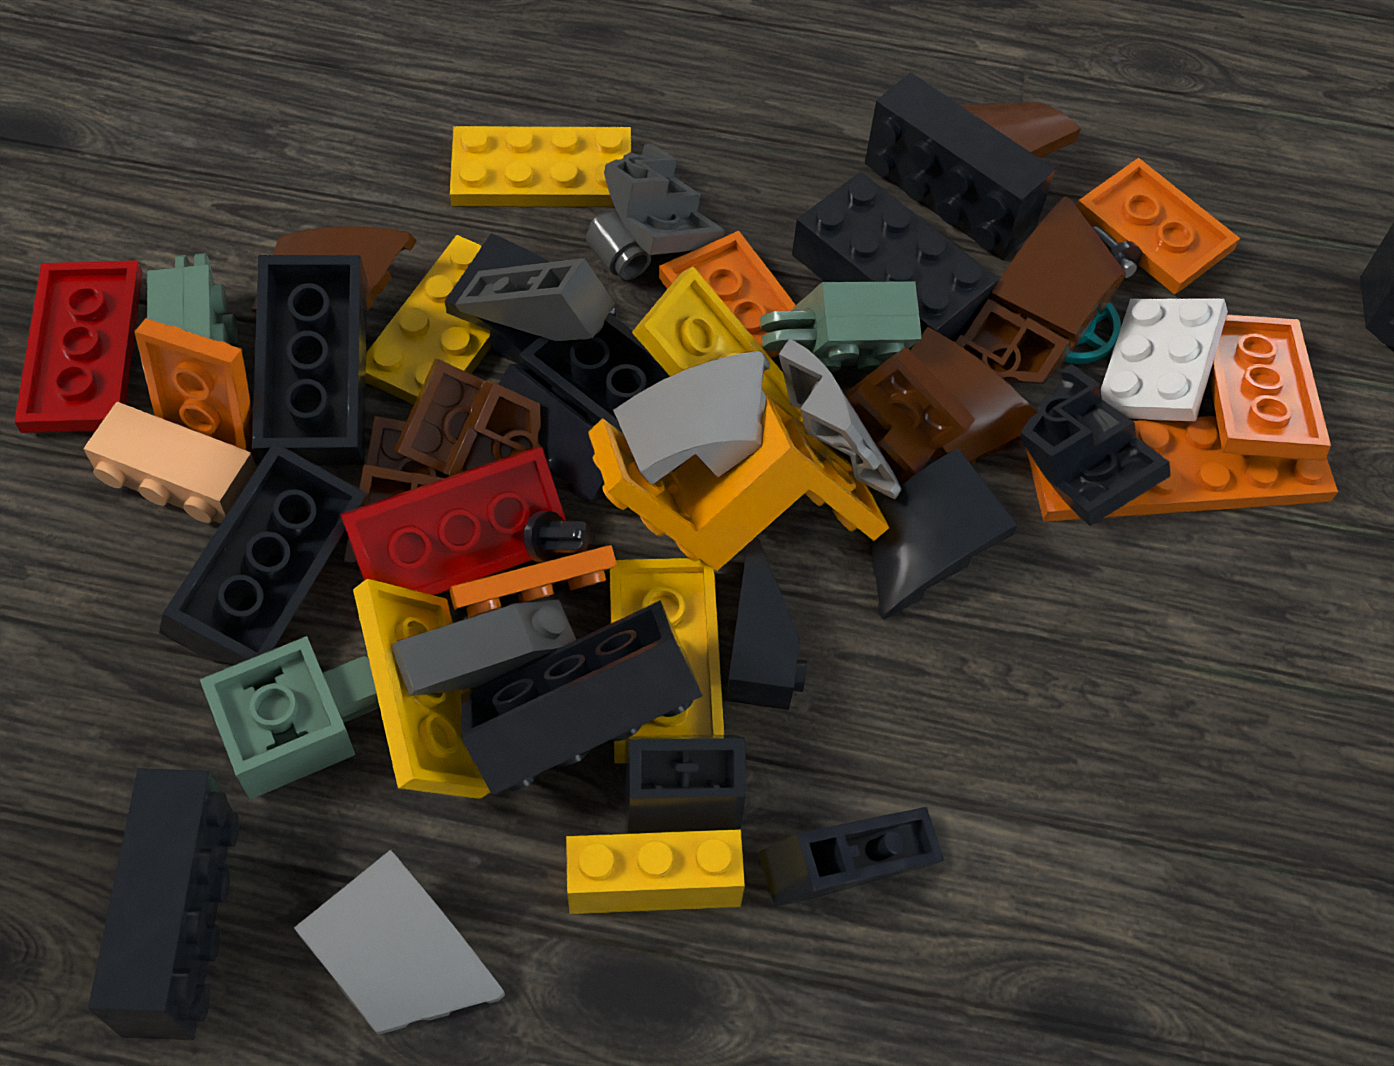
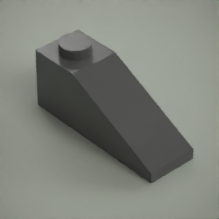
(544, 299)
(481, 647)

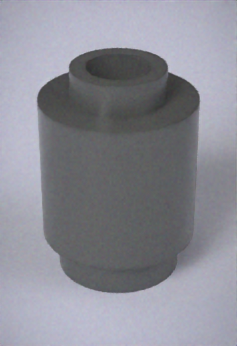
(616, 246)

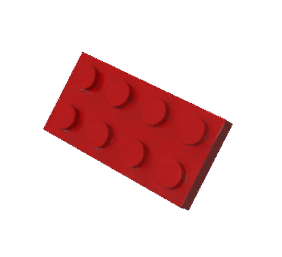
(78, 345)
(453, 525)

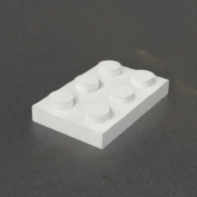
(1164, 358)

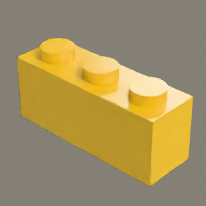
(654, 871)

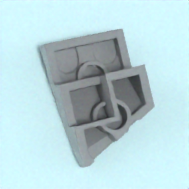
(699, 411)
(832, 418)
(395, 950)

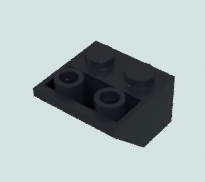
(684, 783)

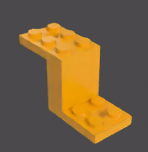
(722, 514)

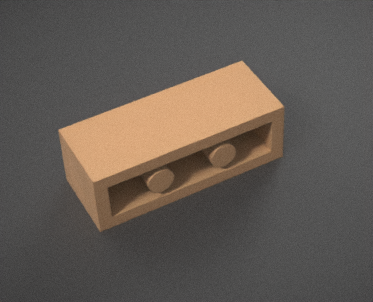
(169, 463)

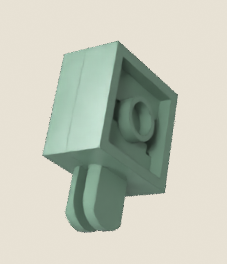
(190, 299)
(849, 323)
(282, 691)

